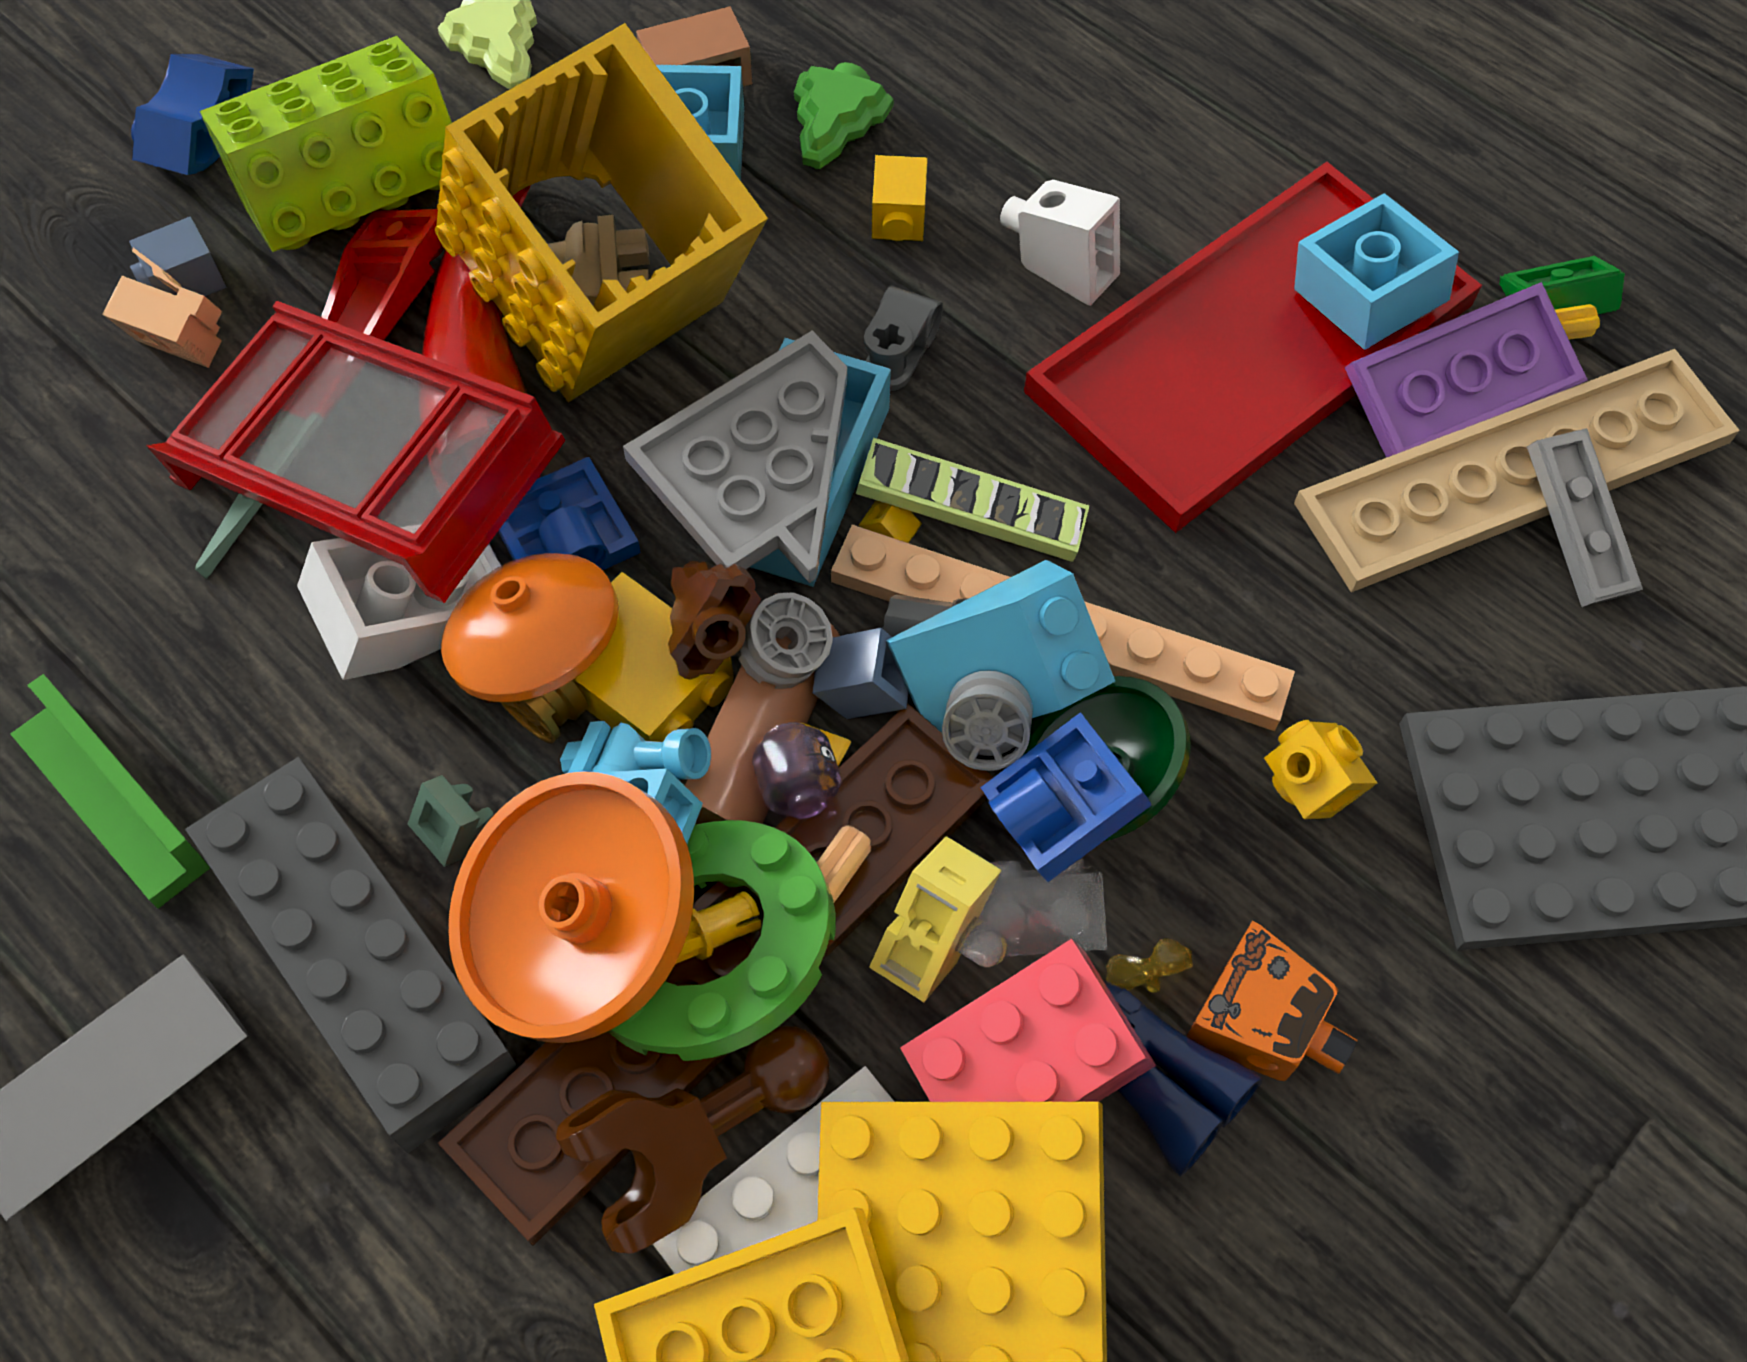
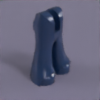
(1175, 1118)

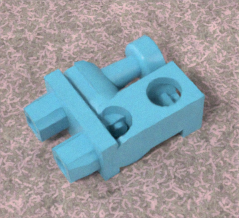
(646, 764)

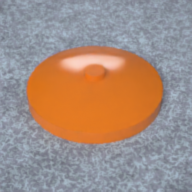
(571, 907)

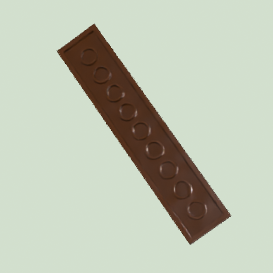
(896, 791)

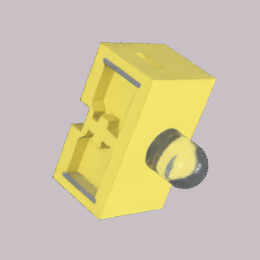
(940, 921)

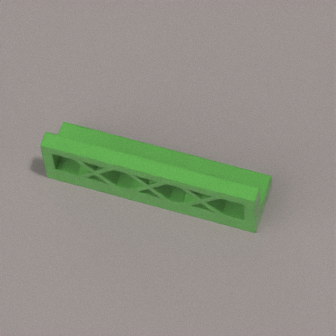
(108, 798)

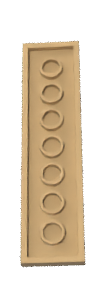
(1483, 476)

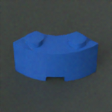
(170, 127)

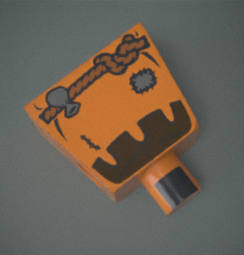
(1271, 1010)

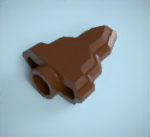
(709, 615)

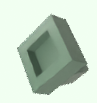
(446, 820)

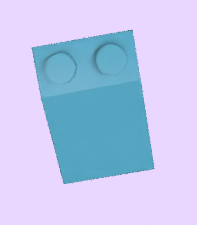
(1021, 627)

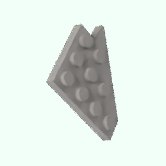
(753, 458)

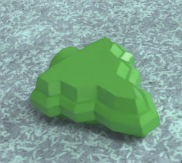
(836, 109)

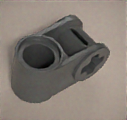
(902, 333)

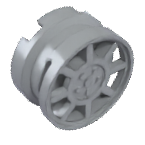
(987, 718)

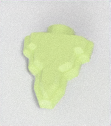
(493, 36)

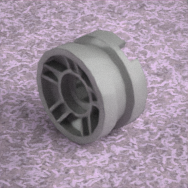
(781, 617)

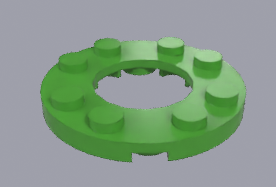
(779, 970)

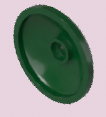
(1141, 731)

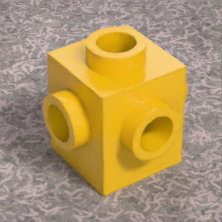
(1319, 768)

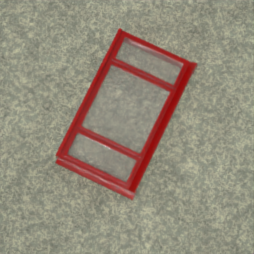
(366, 444)

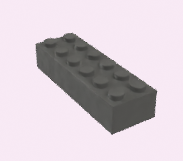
(353, 955)

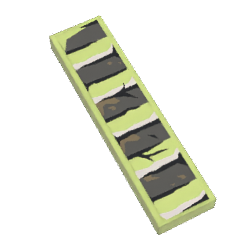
(973, 499)

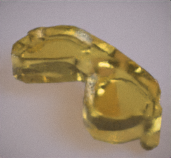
(1166, 959)

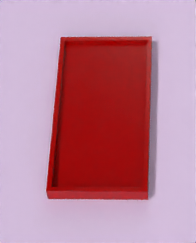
(1217, 360)

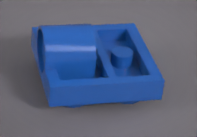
(572, 516)
(1064, 797)

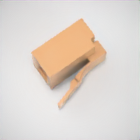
(168, 322)

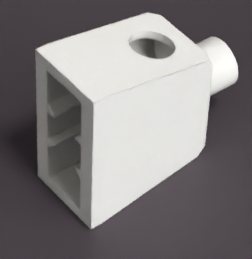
(1068, 237)

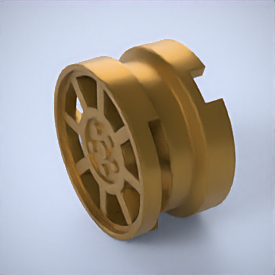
(549, 711)

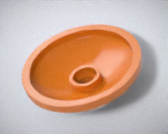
(529, 627)

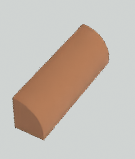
(747, 714)

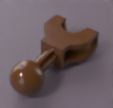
(678, 1133)

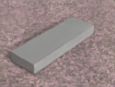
(1584, 517)

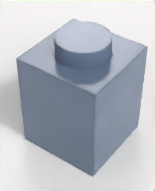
(182, 255)
(861, 676)

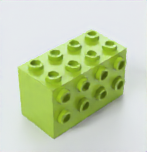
(333, 142)

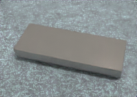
(109, 1078)

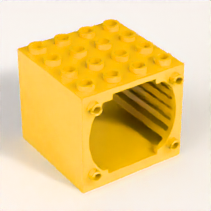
(616, 122)

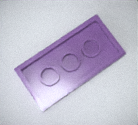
(1466, 371)

